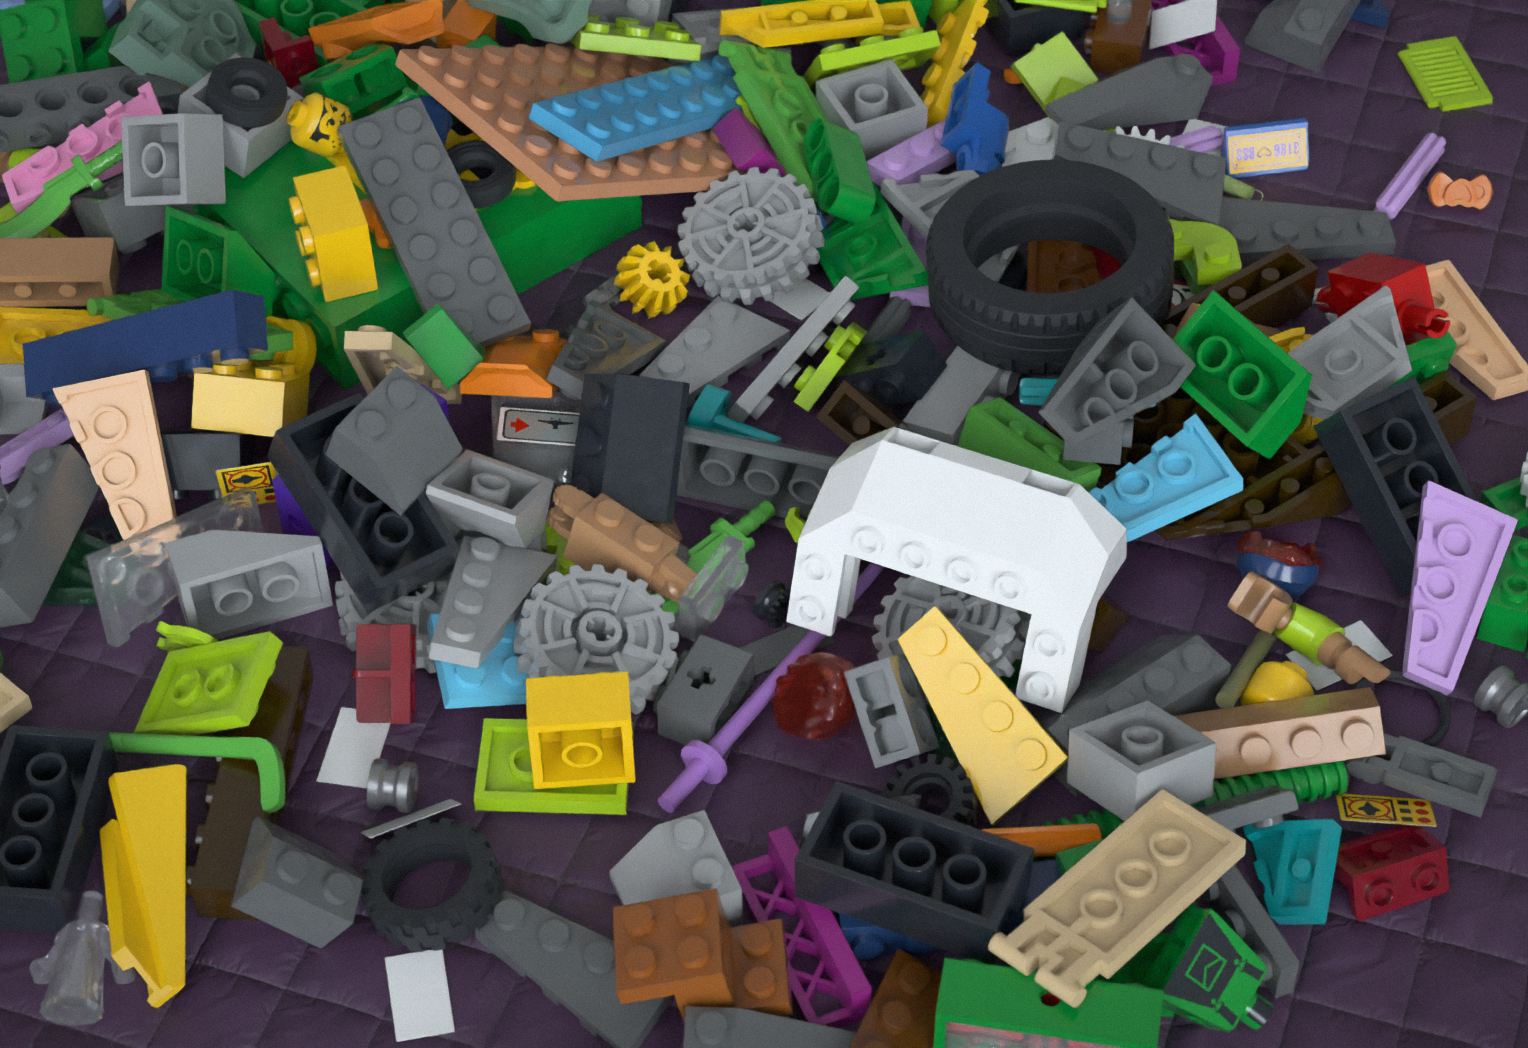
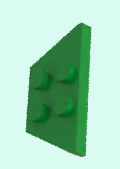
(871, 254)

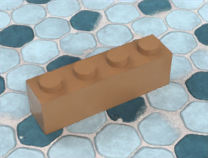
(57, 271)
(1292, 732)

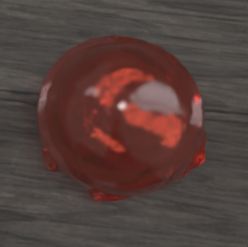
(814, 697)

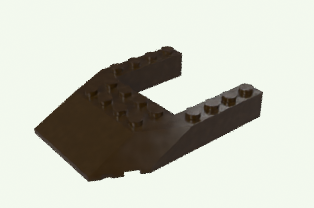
(1295, 481)

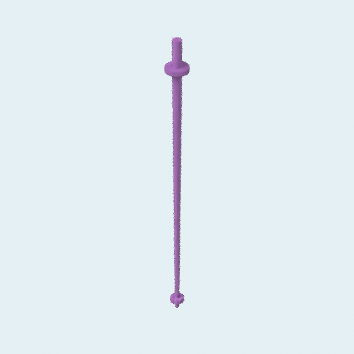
(705, 760)

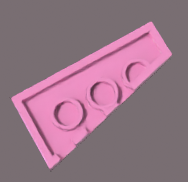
(26, 180)

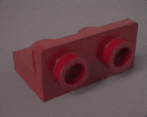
(291, 57)
(1392, 870)

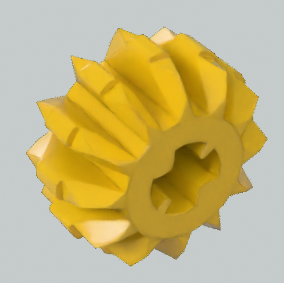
(651, 279)

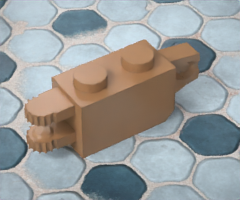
(617, 538)

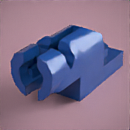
(973, 126)

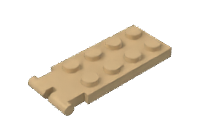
(1119, 896)

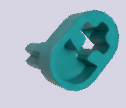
(711, 413)

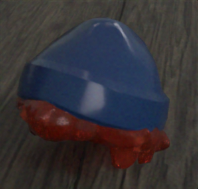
(1280, 562)

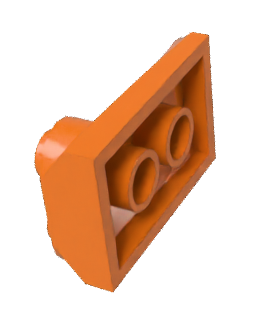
(380, 25)
(516, 367)

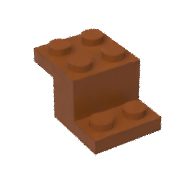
(691, 952)

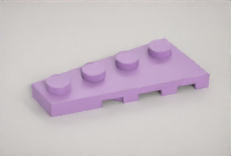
(1452, 578)

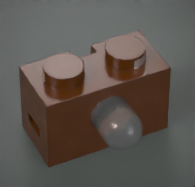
(1118, 35)

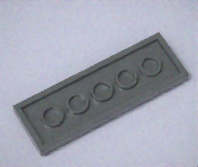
(432, 221)

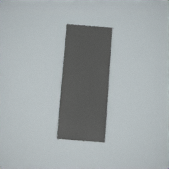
(774, 648)

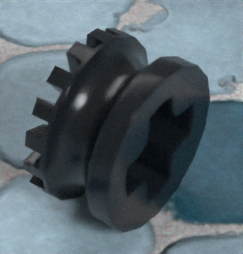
(773, 604)

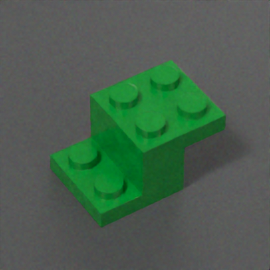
(47, 36)

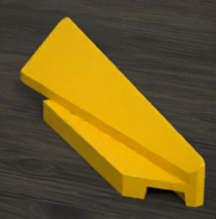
(817, 21)
(148, 876)

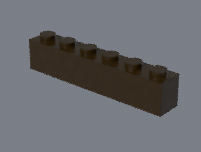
(236, 794)

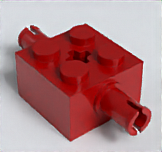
(1409, 288)

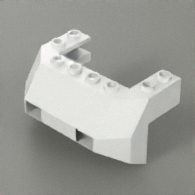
(968, 528)

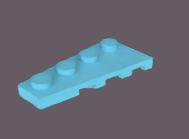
(1170, 481)

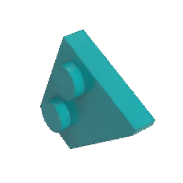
(1296, 868)

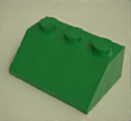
(211, 259)
(1243, 376)

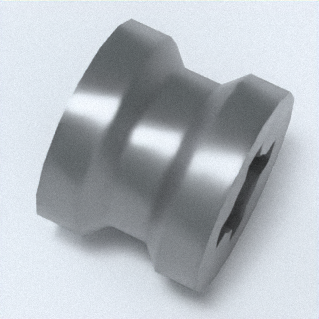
(1503, 696)
(392, 785)

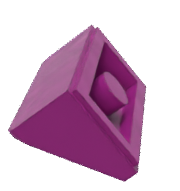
(746, 143)

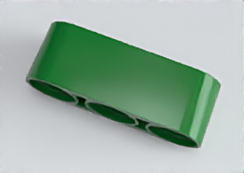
(839, 171)

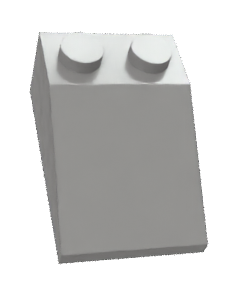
(247, 579)

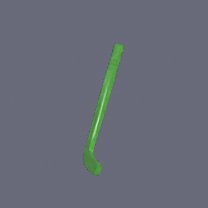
(258, 749)

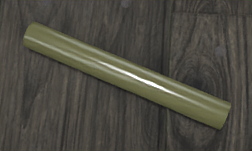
(1245, 669)

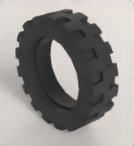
(454, 917)

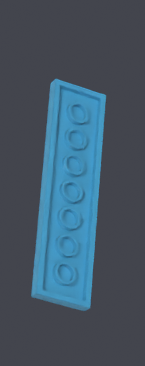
(642, 108)

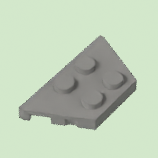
(923, 200)
(1354, 356)

